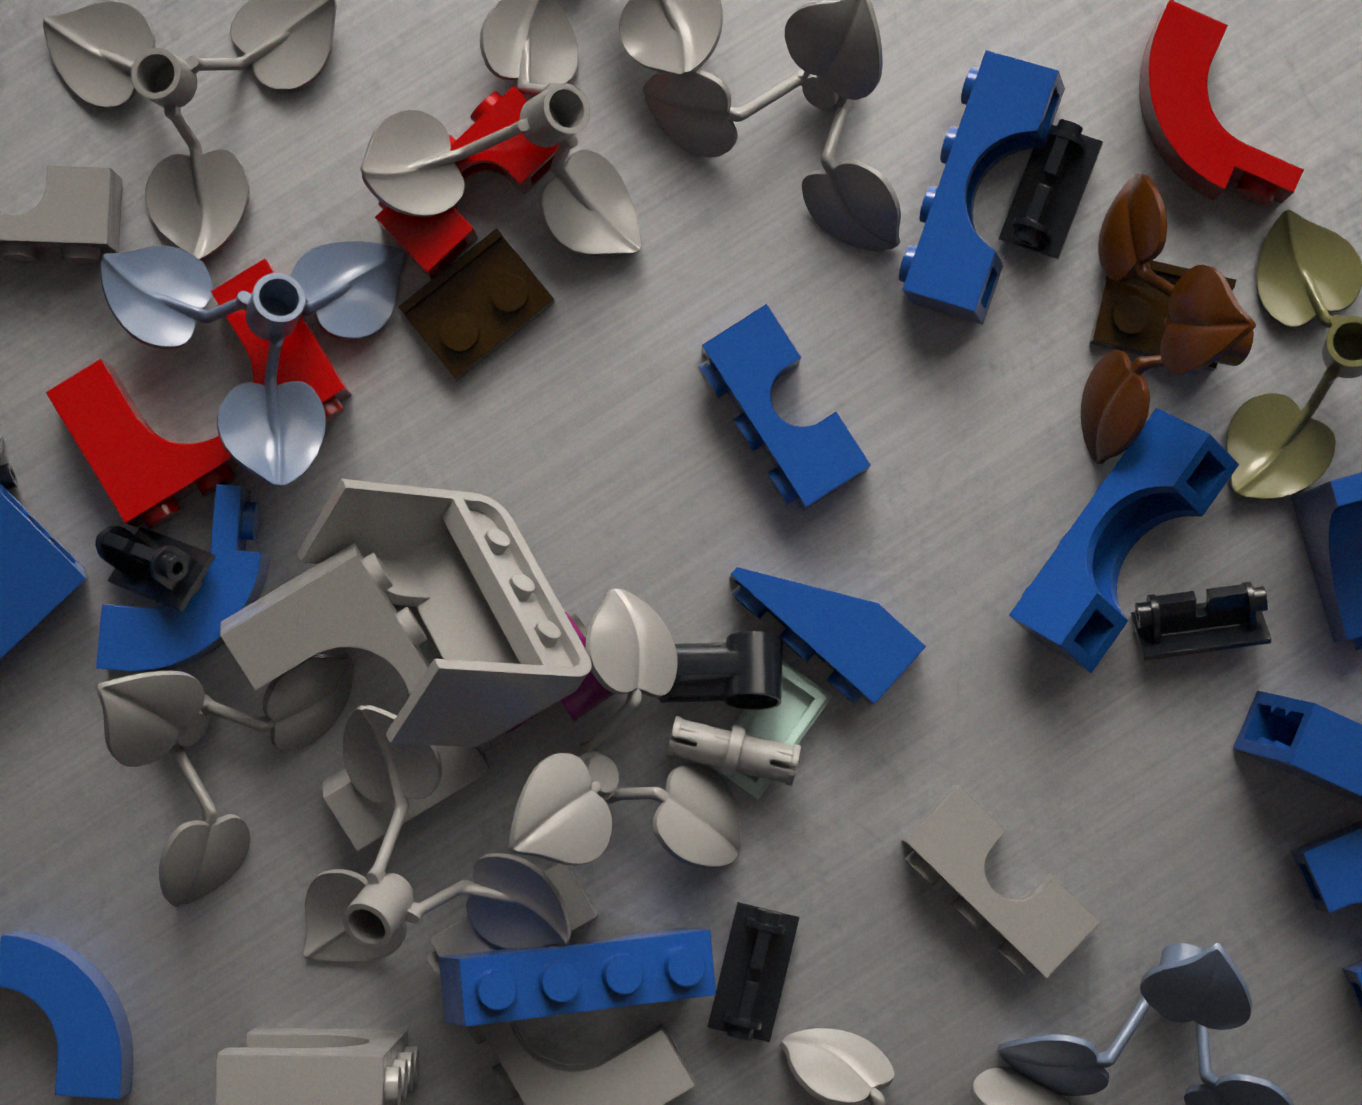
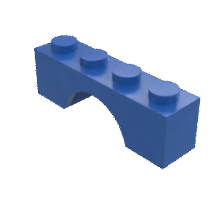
(1005, 112)
(1160, 477)
(576, 977)

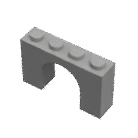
(338, 607)
(318, 1067)
(637, 1074)

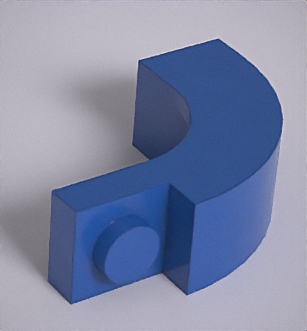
(168, 638)
(82, 1008)

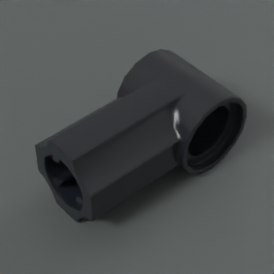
(739, 671)

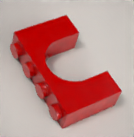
(152, 474)

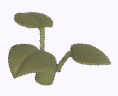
(1299, 276)

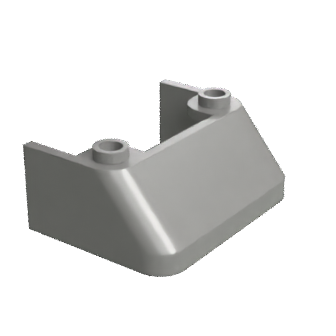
(480, 597)

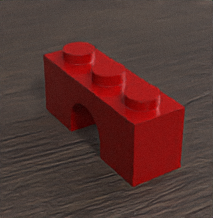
(440, 239)

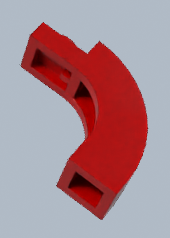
(1182, 119)

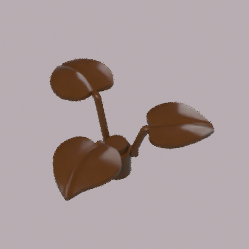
(1201, 325)

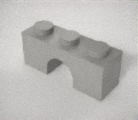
(74, 217)
(1036, 926)

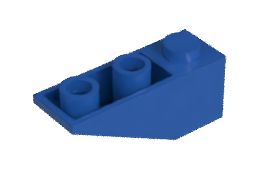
(846, 632)

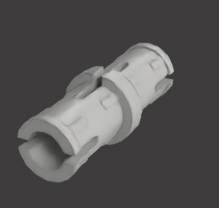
(733, 751)

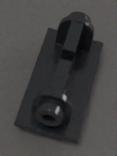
(1051, 190)
(154, 564)
(1178, 626)
(753, 972)

